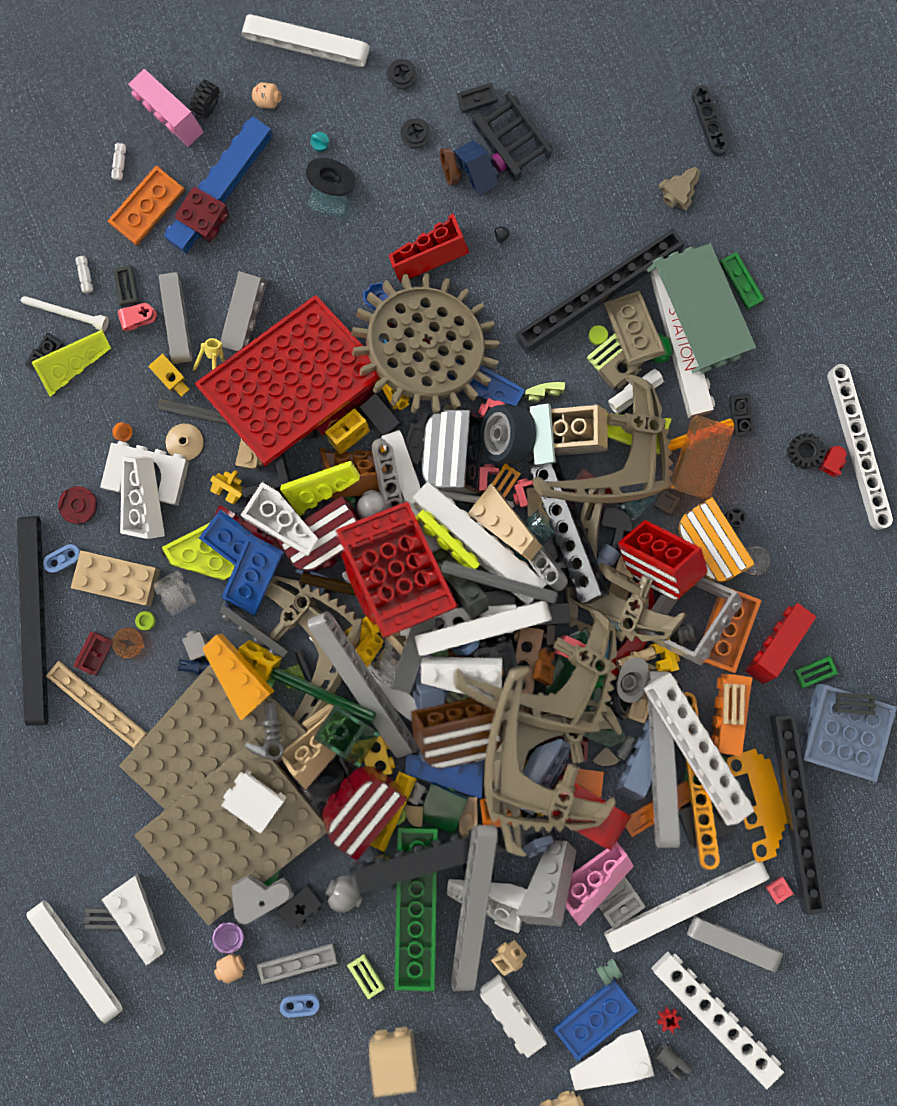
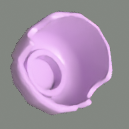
(228, 937)

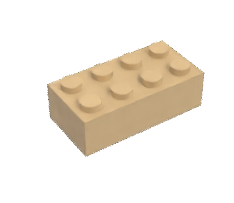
(115, 578)

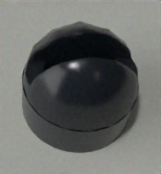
(501, 233)

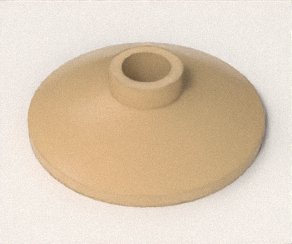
(193, 444)

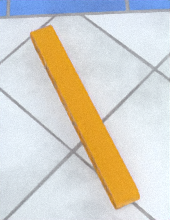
(698, 810)

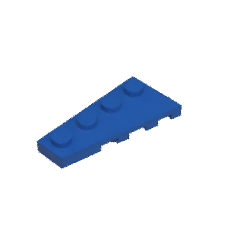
(498, 388)
(461, 778)

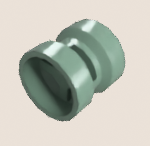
(608, 972)

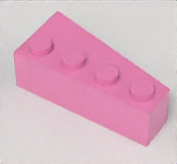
(165, 107)
(595, 882)

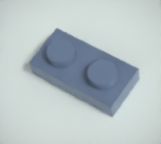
(537, 846)

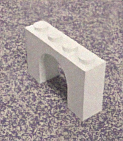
(172, 470)

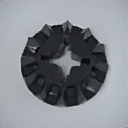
(406, 67)
(420, 126)
(618, 706)

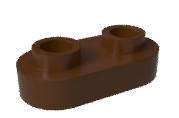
(449, 166)

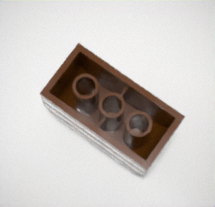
(453, 732)

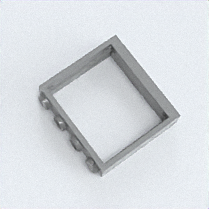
(702, 652)

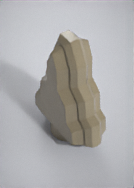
(680, 188)

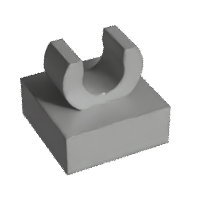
(416, 794)

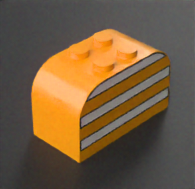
(719, 543)

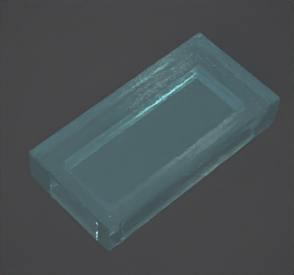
(328, 203)

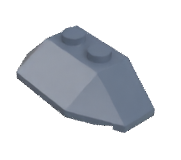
(547, 764)

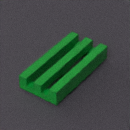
(800, 678)

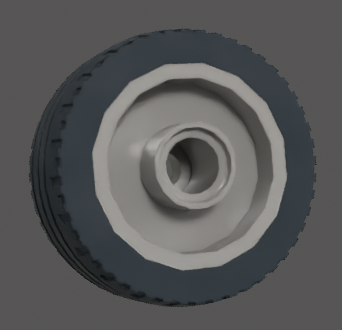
(508, 434)

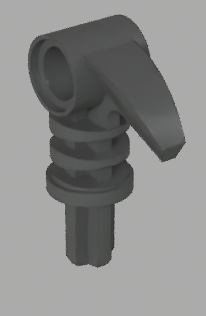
(272, 734)

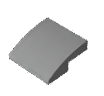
(621, 904)

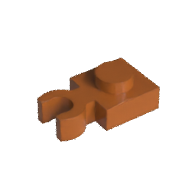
(543, 669)

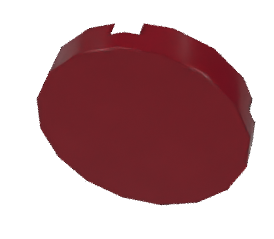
(77, 505)

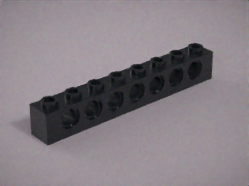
(576, 533)

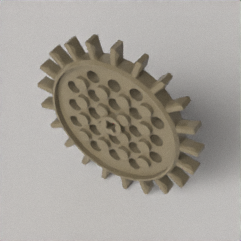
(425, 343)

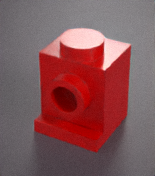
(833, 461)

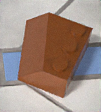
(364, 464)

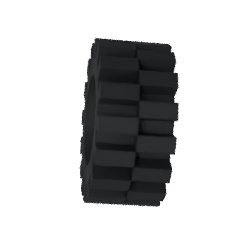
(205, 98)
(817, 448)

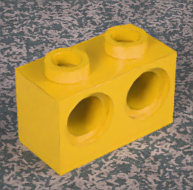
(347, 431)
(260, 658)
(373, 757)

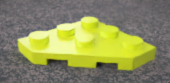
(197, 556)

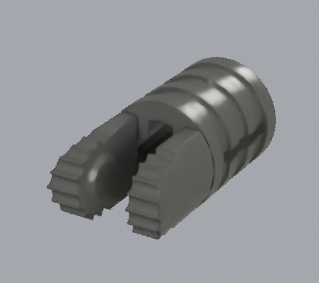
(670, 1060)

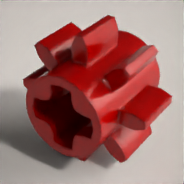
(668, 1014)

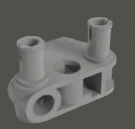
(250, 891)

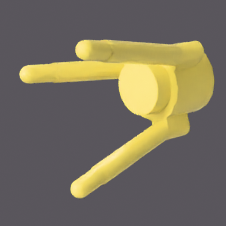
(212, 348)

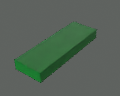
(741, 281)

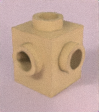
(509, 957)

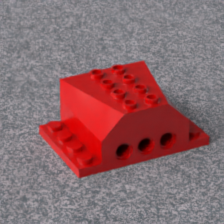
(393, 570)

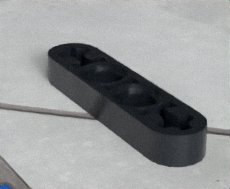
(710, 120)

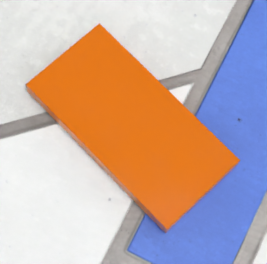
(146, 205)

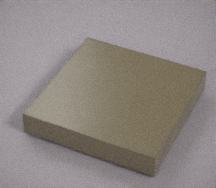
(620, 579)

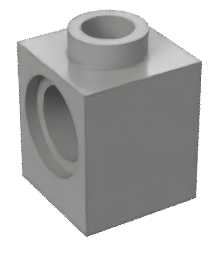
(194, 643)

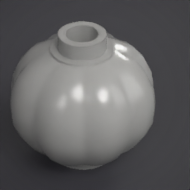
(370, 504)
(342, 894)

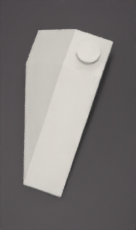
(276, 517)
(502, 902)
(616, 1063)

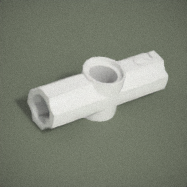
(625, 398)

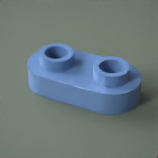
(62, 557)
(466, 649)
(300, 1005)

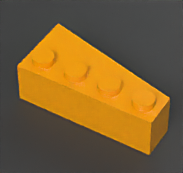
(237, 676)

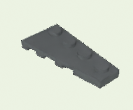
(253, 628)

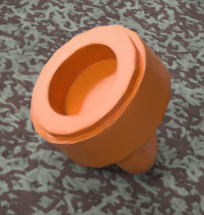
(122, 432)

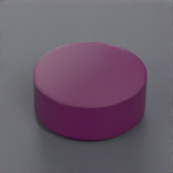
(498, 162)

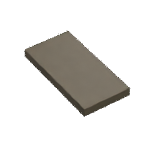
(634, 328)

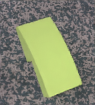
(538, 392)

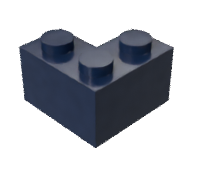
(478, 166)

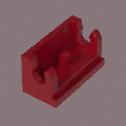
(93, 653)

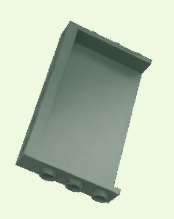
(704, 306)

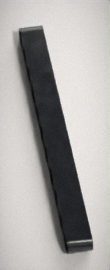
(32, 621)

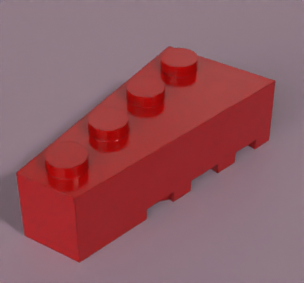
(430, 250)
(780, 644)

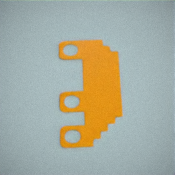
(769, 806)

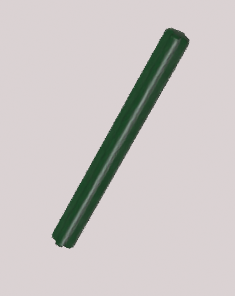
(323, 695)

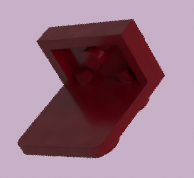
(202, 214)

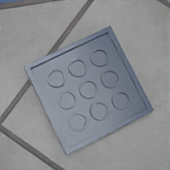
(846, 740)

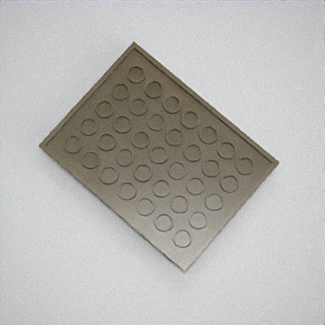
(198, 738)
(210, 848)

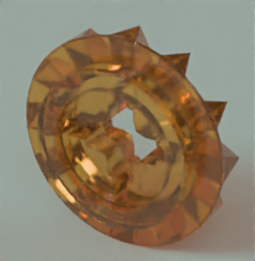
(120, 648)

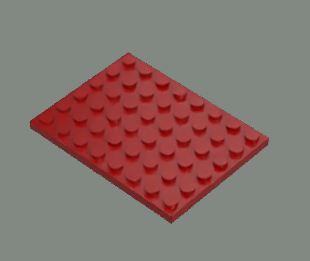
(288, 380)

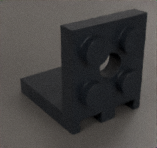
(284, 477)
(499, 647)

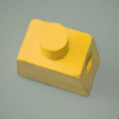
(164, 369)

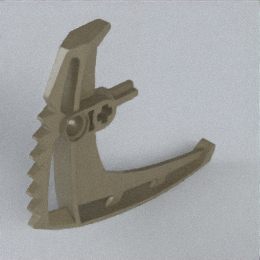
(641, 460)
(292, 603)
(613, 606)
(576, 692)
(528, 737)
(524, 792)

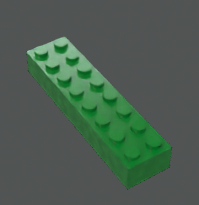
(416, 919)

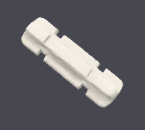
(118, 161)
(84, 274)

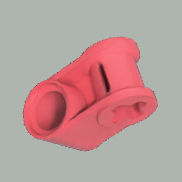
(134, 316)

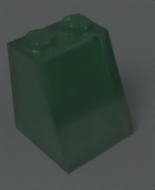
(346, 736)

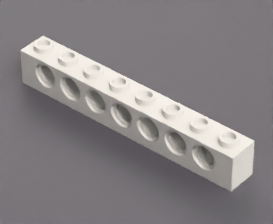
(689, 743)
(765, 1073)

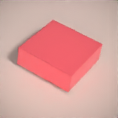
(779, 890)

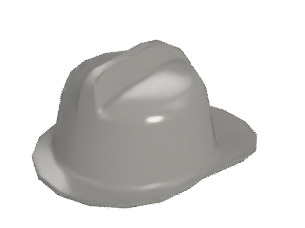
(632, 679)

